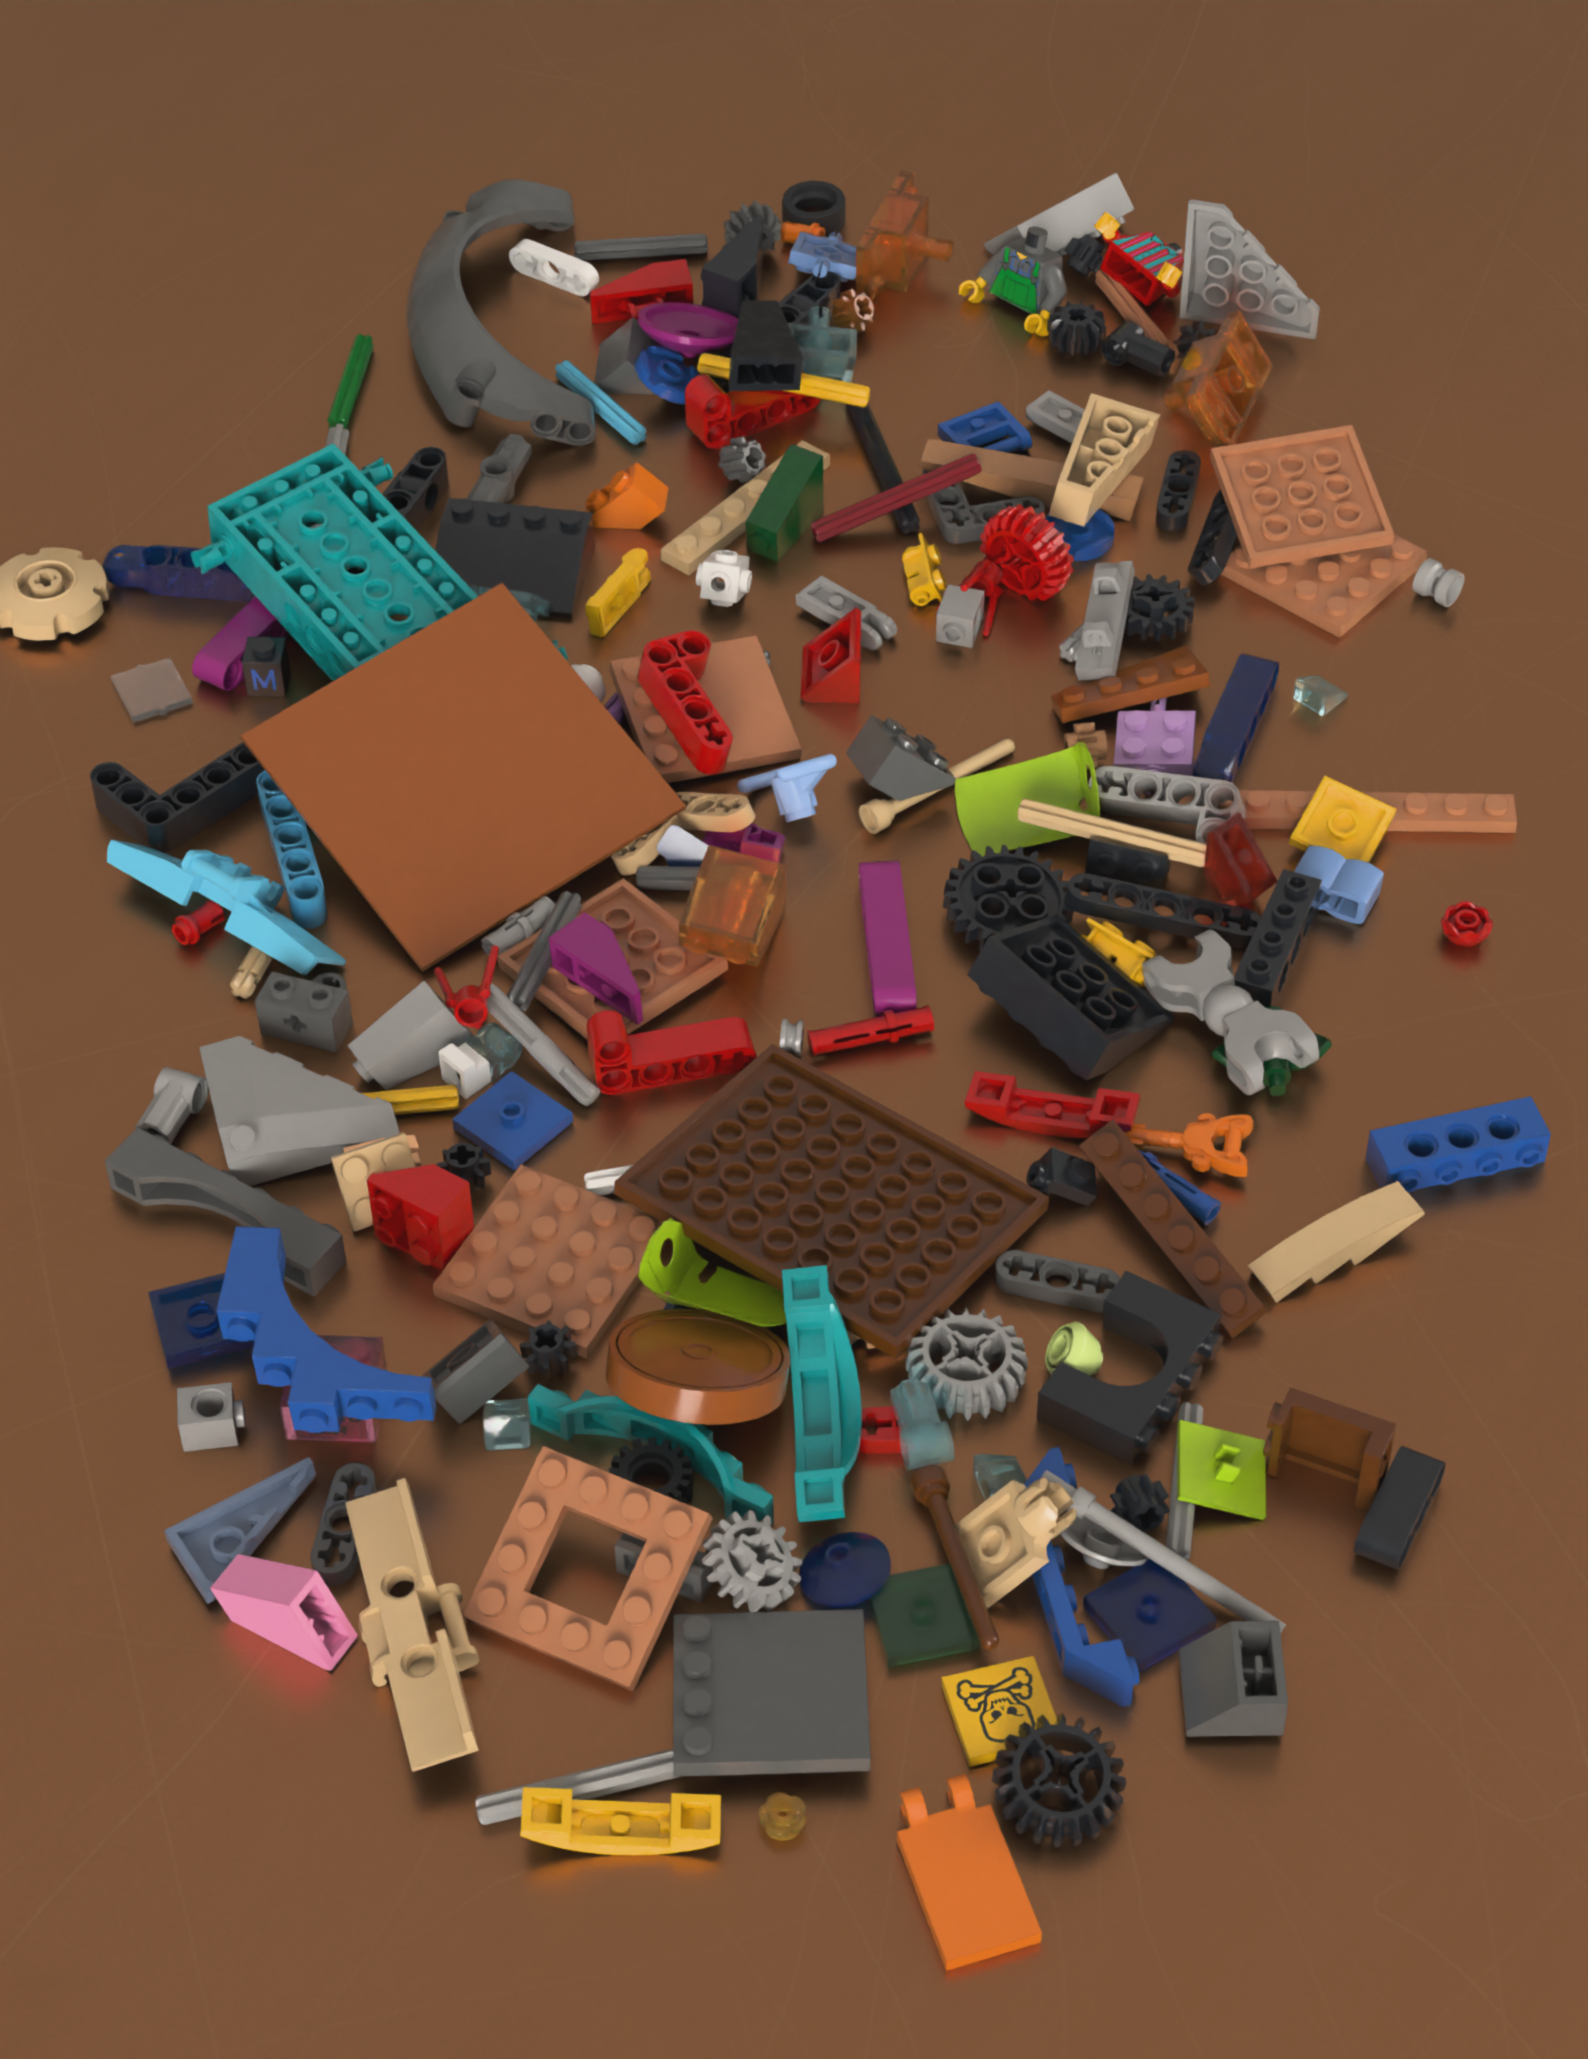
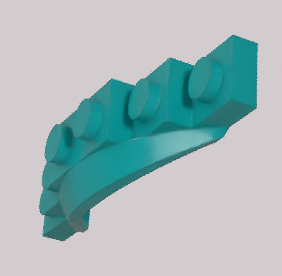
(824, 1393)
(615, 1418)

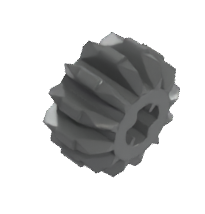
(770, 223)

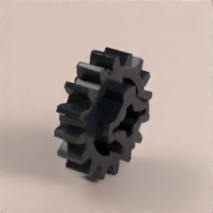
(1158, 608)

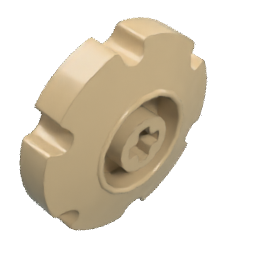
(51, 593)

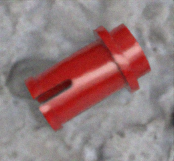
(190, 927)

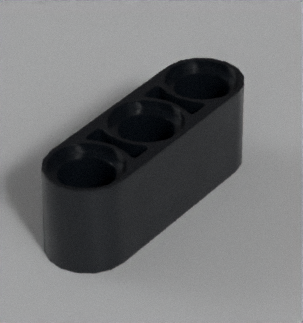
(1399, 1507)

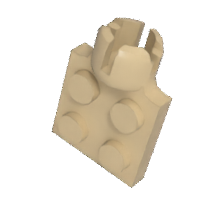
(1011, 1534)

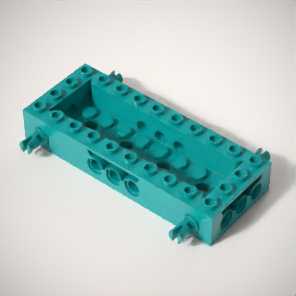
(303, 569)

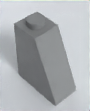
(407, 1038)

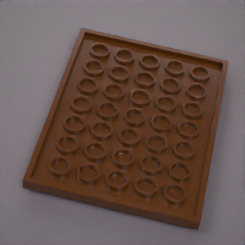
(817, 1174)

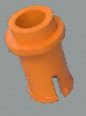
(791, 231)

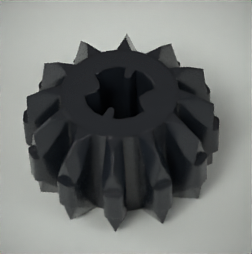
(1076, 328)

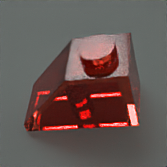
(1236, 863)

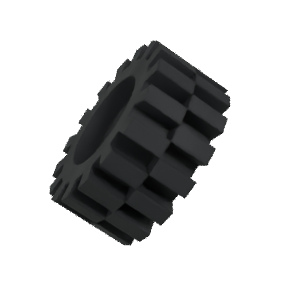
(657, 1460)

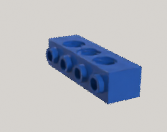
(1459, 1145)

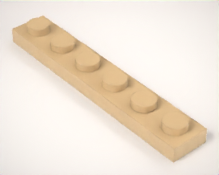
(723, 522)

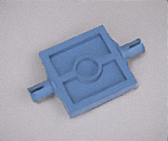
(824, 254)

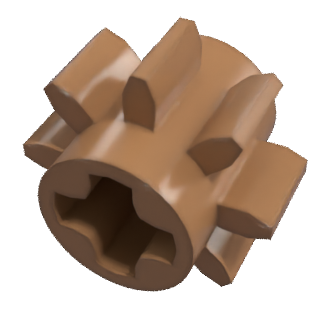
(1094, 740)

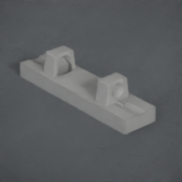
(1105, 620)

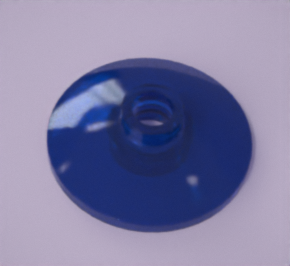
(845, 1569)

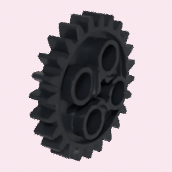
(1003, 893)

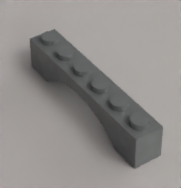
(160, 1174)

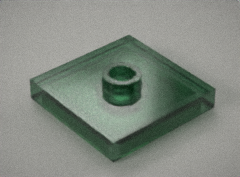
(922, 1616)

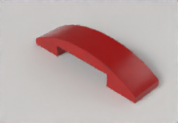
(1046, 1112)

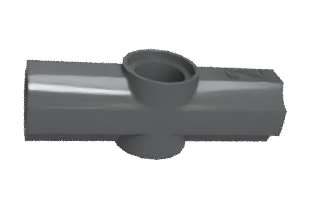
(501, 470)

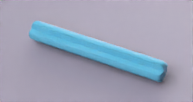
(601, 402)

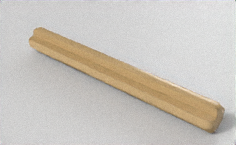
(1111, 831)

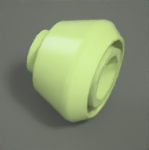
(1075, 1347)

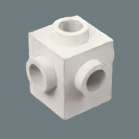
(729, 567)

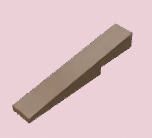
(1024, 475)

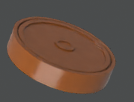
(697, 1366)

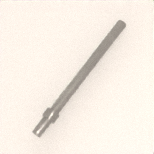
(1087, 1507)

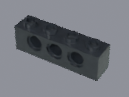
(1279, 937)

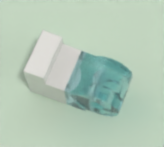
(479, 1059)

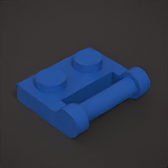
(986, 426)

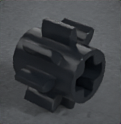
(1085, 255)
(1191, 335)
(467, 1163)
(548, 1349)
(1140, 1502)

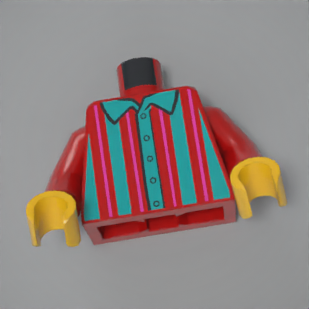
(1141, 262)

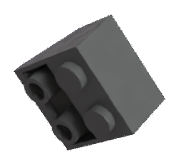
(898, 761)
(1235, 1681)

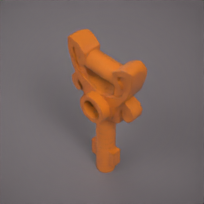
(1199, 1142)

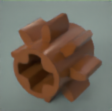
(852, 310)

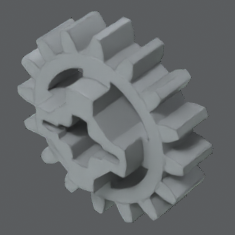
(751, 1561)

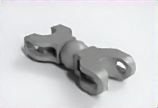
(1248, 1028)

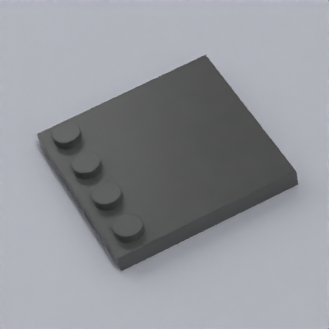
(770, 1693)

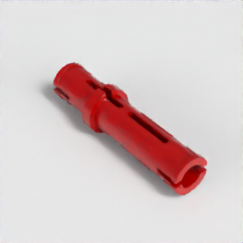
(871, 1030)

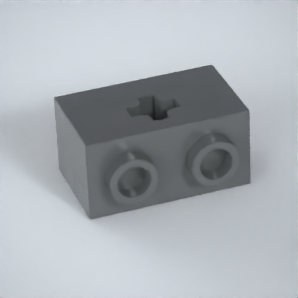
(304, 1012)

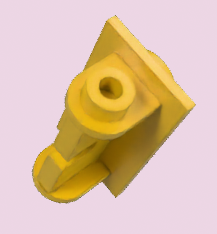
(924, 577)
(1111, 944)

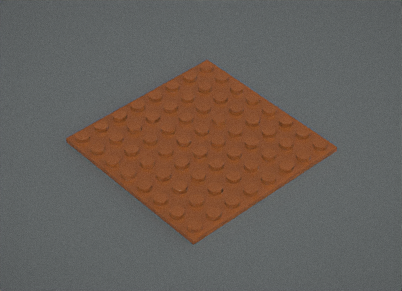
(462, 775)

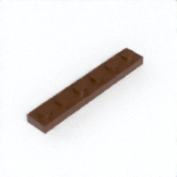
(1173, 1228)

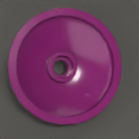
(688, 327)

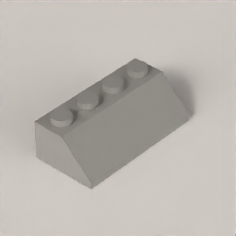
(1073, 216)

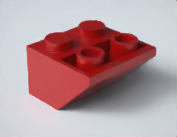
(421, 1212)

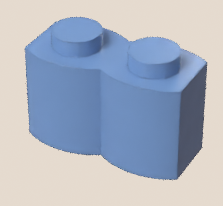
(1347, 884)

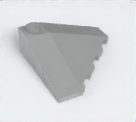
(1232, 272)
(283, 1116)

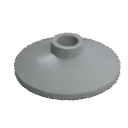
(1100, 1546)

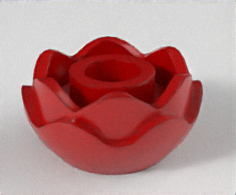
(1466, 924)

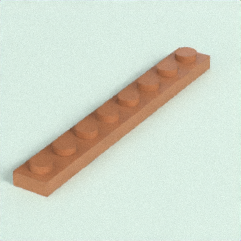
(1414, 810)

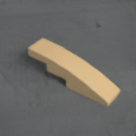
(1334, 1239)

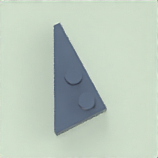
(235, 1525)

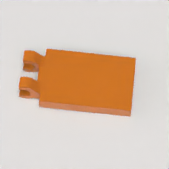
(965, 1877)

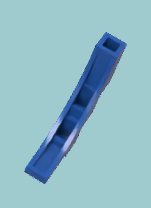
(287, 1352)

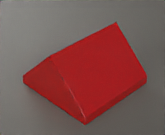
(833, 663)

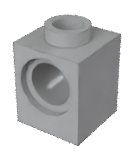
(960, 616)
(209, 1416)

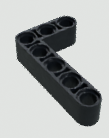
(182, 810)

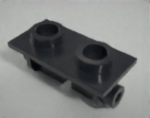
(1127, 864)

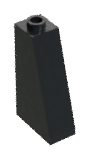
(764, 350)

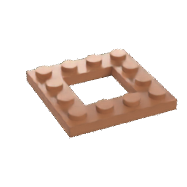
(624, 1645)

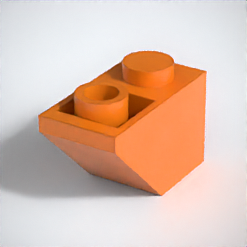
(629, 500)

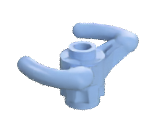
(792, 785)

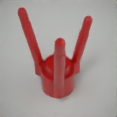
(985, 577)
(471, 1001)

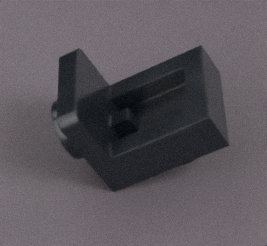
(1063, 1176)

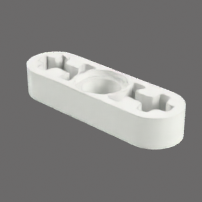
(574, 274)

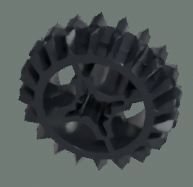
(1087, 1756)

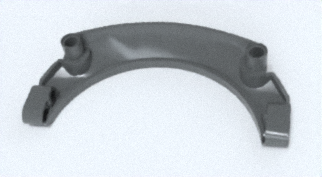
(452, 346)

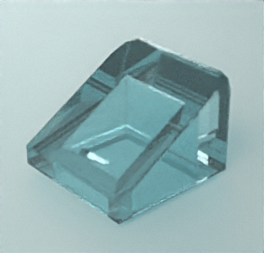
(1318, 694)
(506, 1424)
(996, 1471)

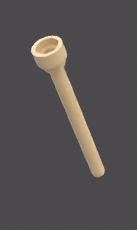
(878, 814)

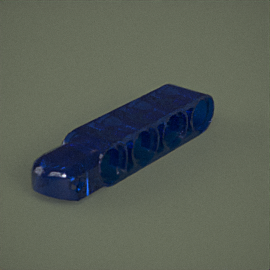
(172, 573)
(1236, 718)

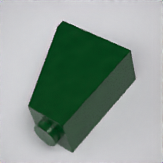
(787, 504)

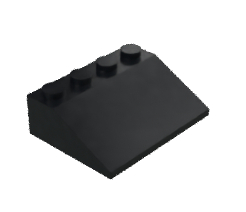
(519, 546)
(1068, 995)

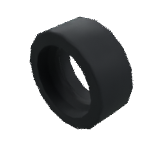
(815, 194)

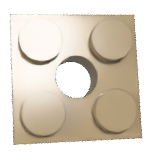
(356, 1166)

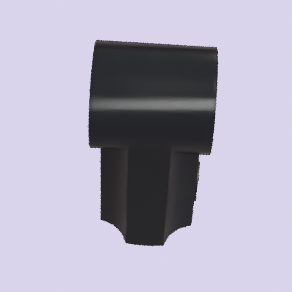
(1130, 345)

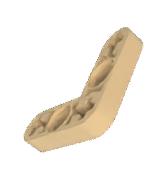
(702, 813)

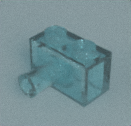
(825, 349)

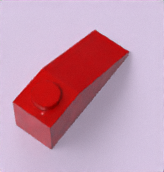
(660, 279)

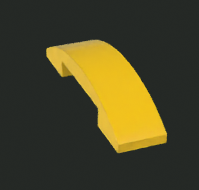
(620, 1826)

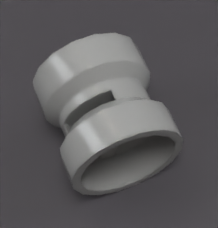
(1438, 582)

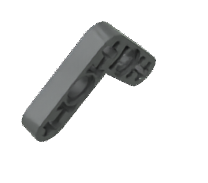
(969, 518)

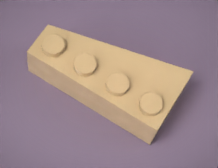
(1102, 454)

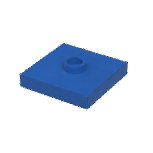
(512, 1120)

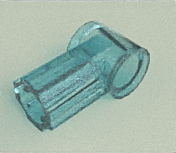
(921, 1434)

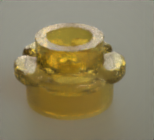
(782, 1826)

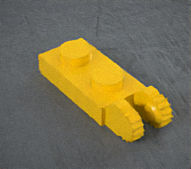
(618, 592)

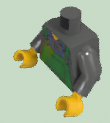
(1024, 276)

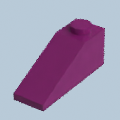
(593, 959)

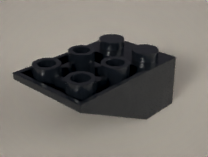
(735, 271)

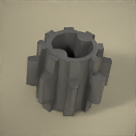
(742, 459)

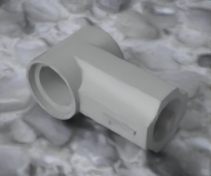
(174, 1099)

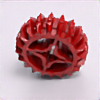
(1027, 552)

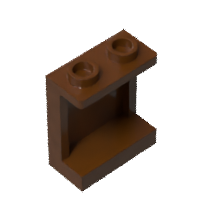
(1330, 1441)

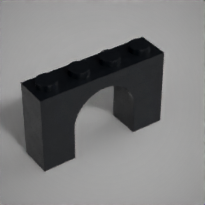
(1127, 1418)

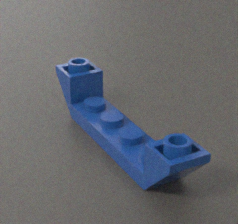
(1096, 1666)

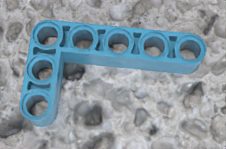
(292, 855)

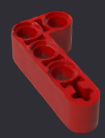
(722, 416)
(669, 679)
(665, 1055)

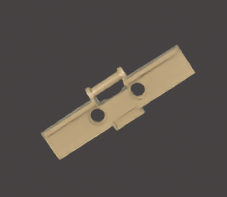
(396, 1633)

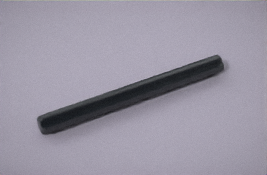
(882, 462)

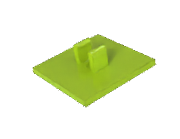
(1221, 1470)

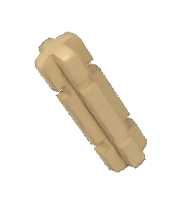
(250, 973)

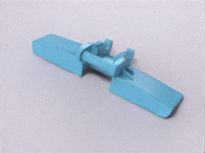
(233, 887)

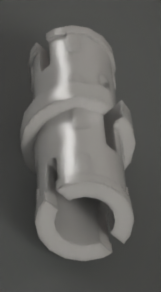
(519, 926)

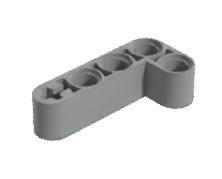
(1122, 788)

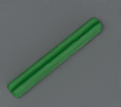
(350, 381)

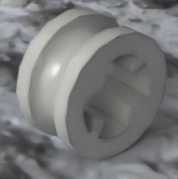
(792, 1037)

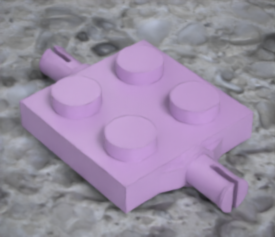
(1156, 740)

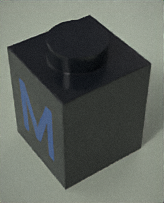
(266, 666)

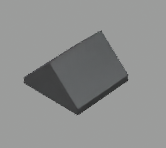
(617, 360)
(475, 1371)

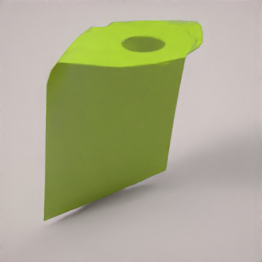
(991, 799)
(722, 1294)

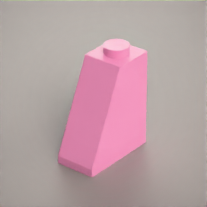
(285, 1607)

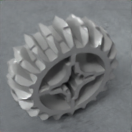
(969, 1349)

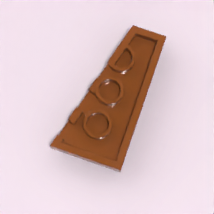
(1140, 683)

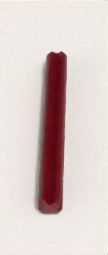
(896, 497)

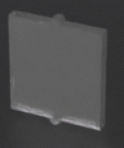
(151, 689)

